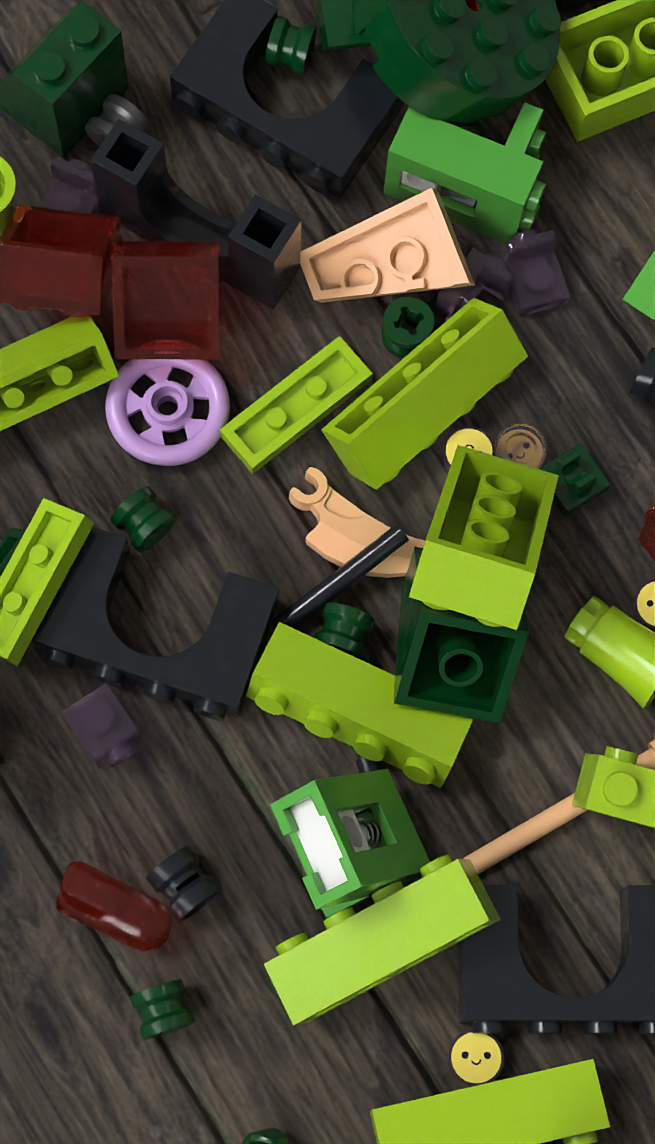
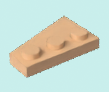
(389, 254)

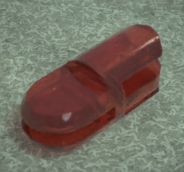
(113, 908)

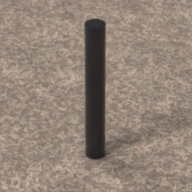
(342, 578)

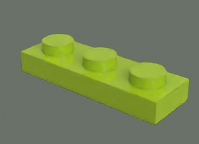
(296, 404)
(37, 574)

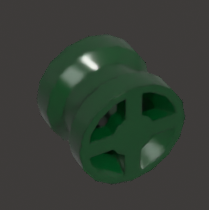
(291, 45)
(406, 337)
(143, 519)
(345, 628)
(162, 1009)

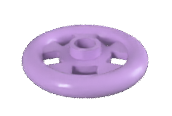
(149, 445)

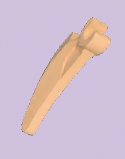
(346, 529)

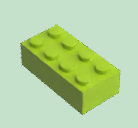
(605, 67)
(485, 538)

